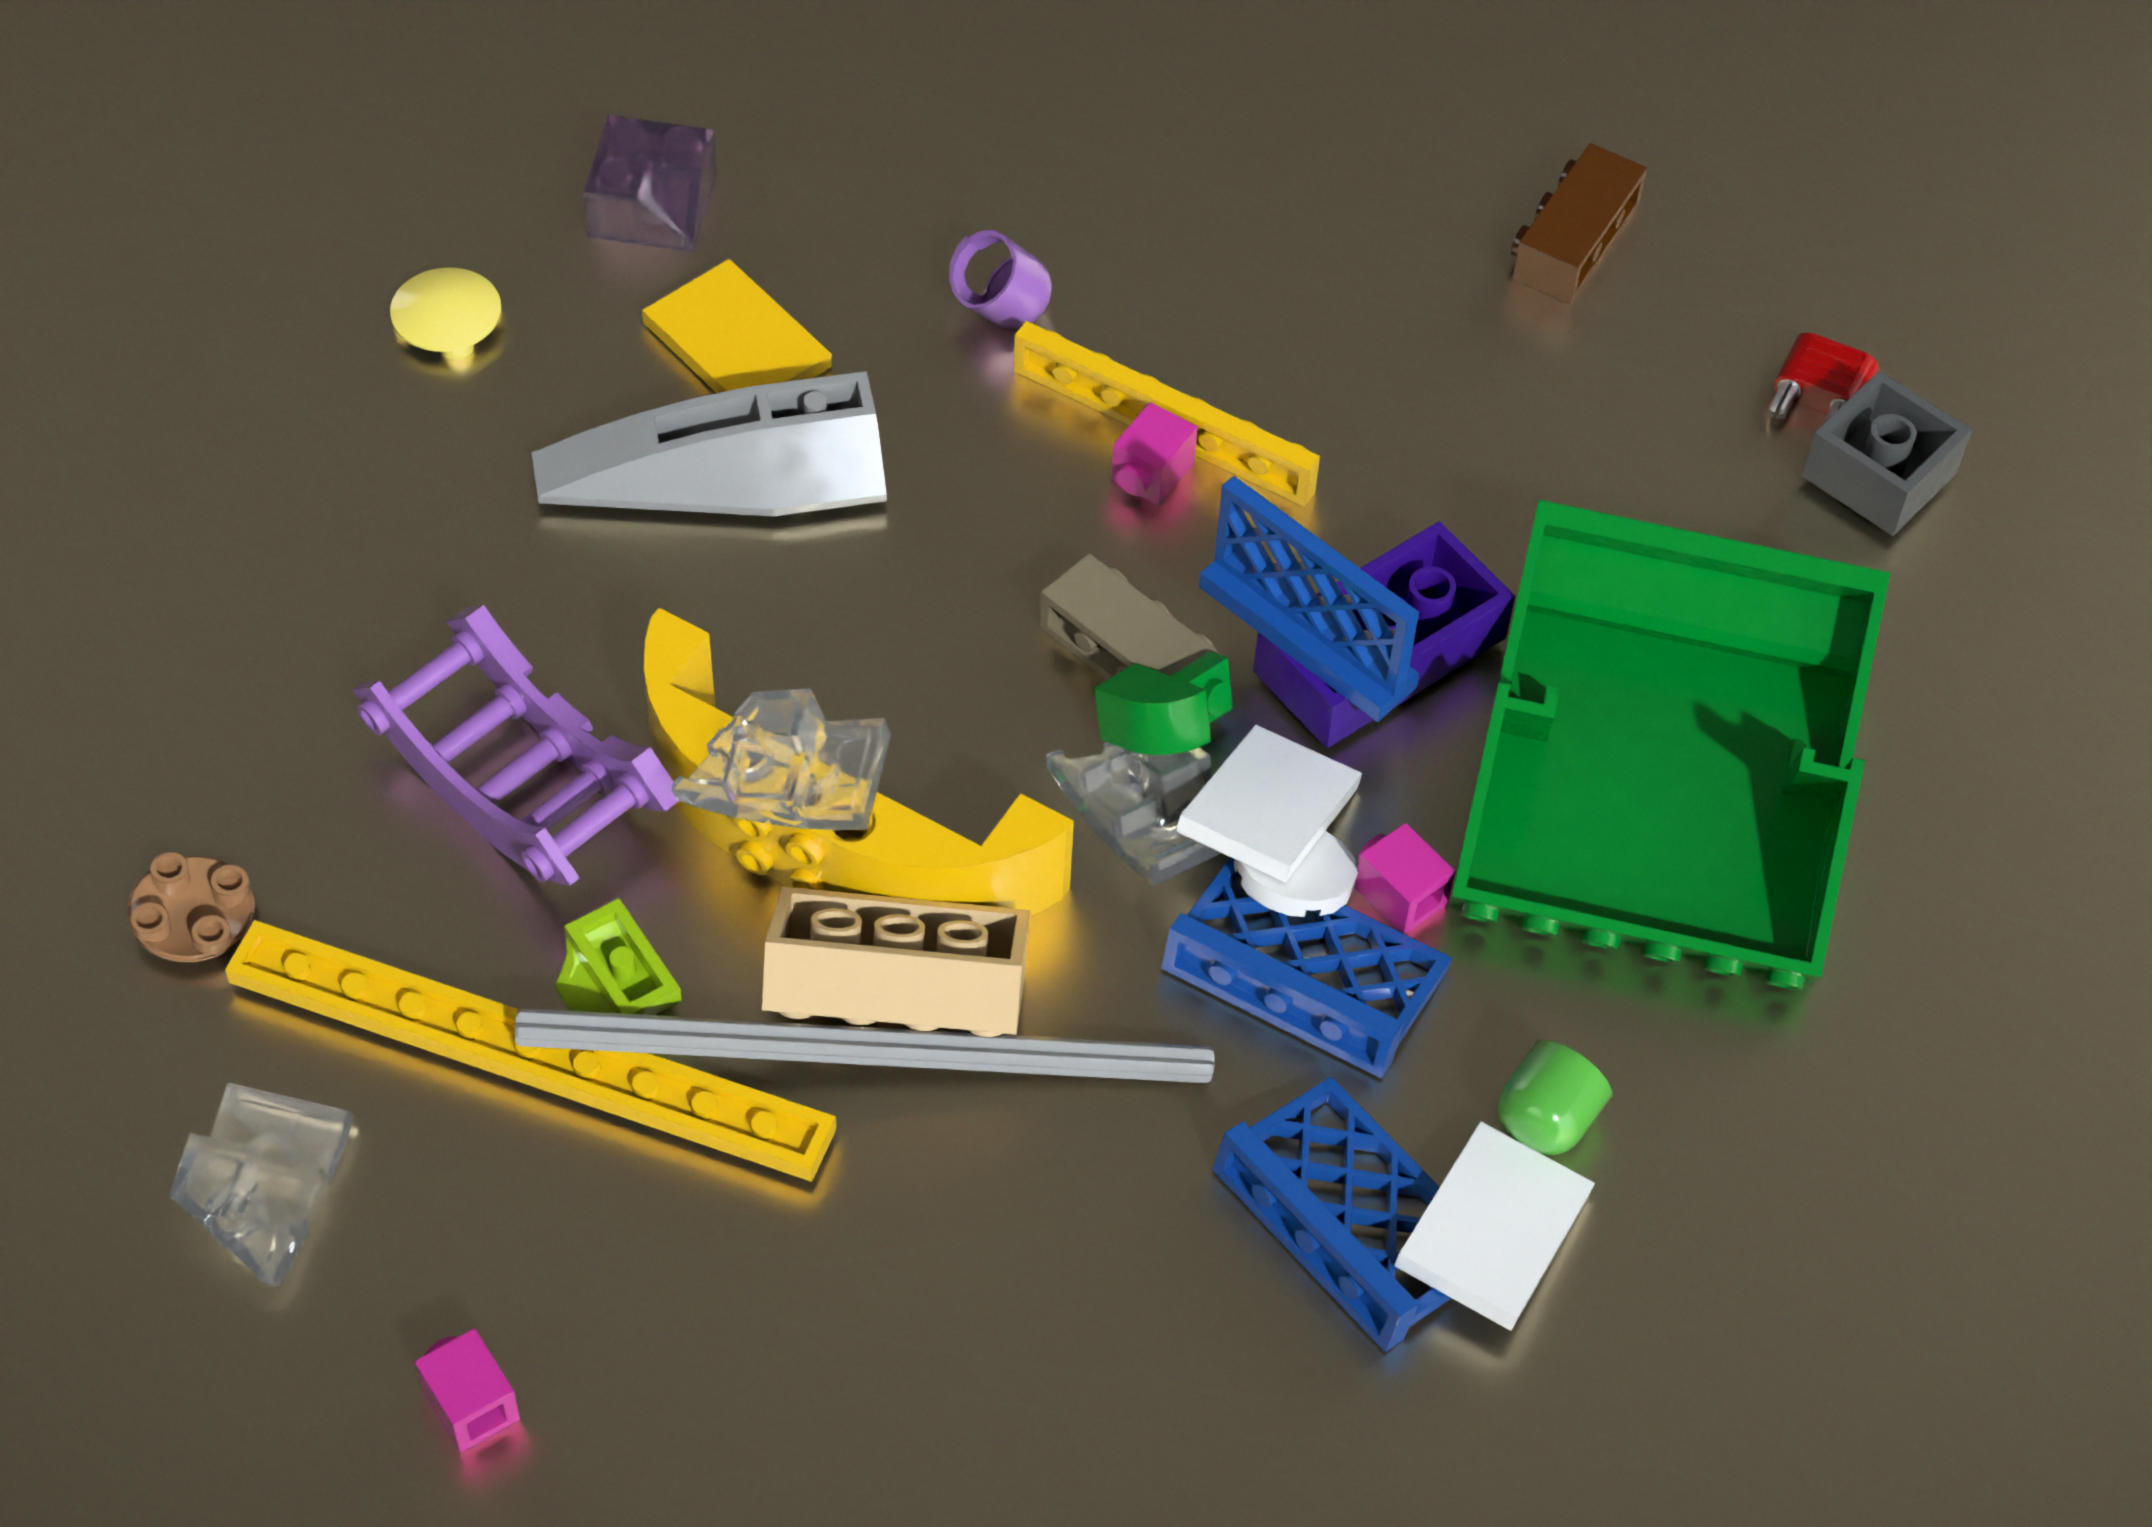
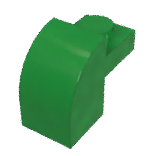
(1161, 711)

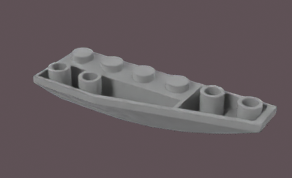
(728, 453)

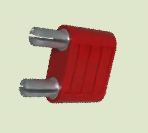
(1820, 375)

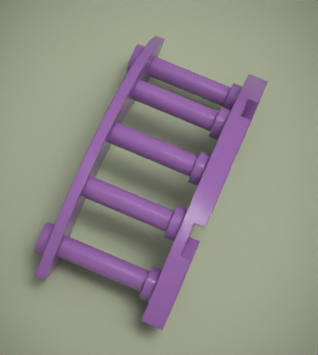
(614, 765)

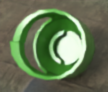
(1552, 1098)

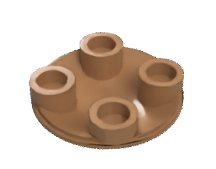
(190, 907)

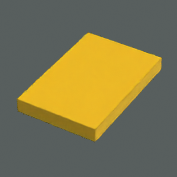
(734, 332)

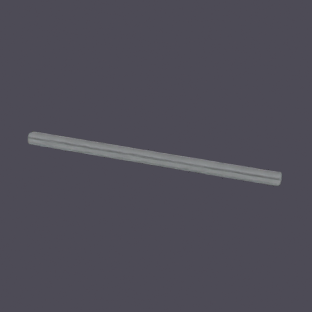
(863, 1045)

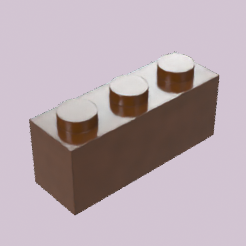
(1577, 222)

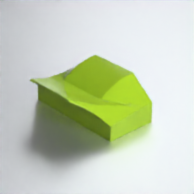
(613, 966)

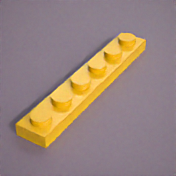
(1124, 393)

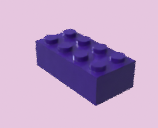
(1459, 618)

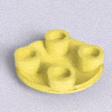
(445, 311)

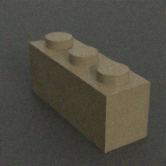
(1114, 623)

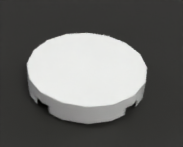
(1319, 882)

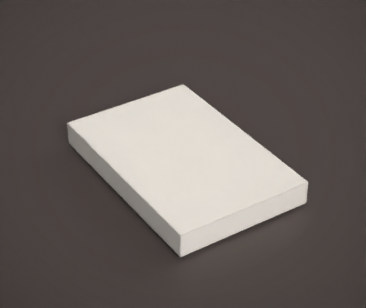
(1269, 803)
(1494, 1225)

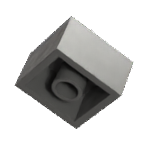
(1886, 452)

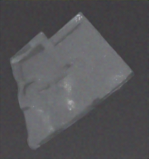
(790, 765)
(1137, 804)
(262, 1175)

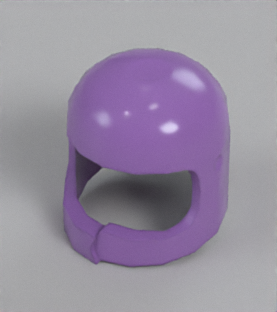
(1015, 290)

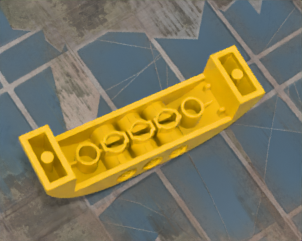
(901, 852)

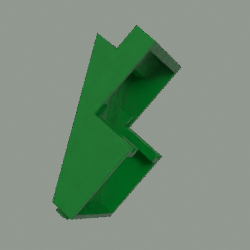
(1674, 745)

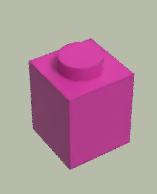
(1153, 454)
(1403, 878)
(466, 1389)

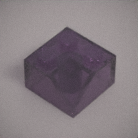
(650, 183)

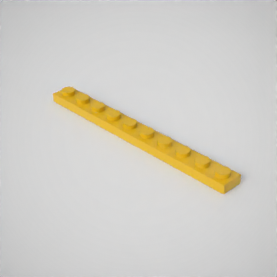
(482, 1035)

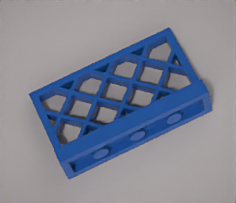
(1316, 631)
(1286, 991)
(1321, 1231)

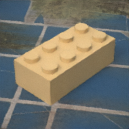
(896, 961)

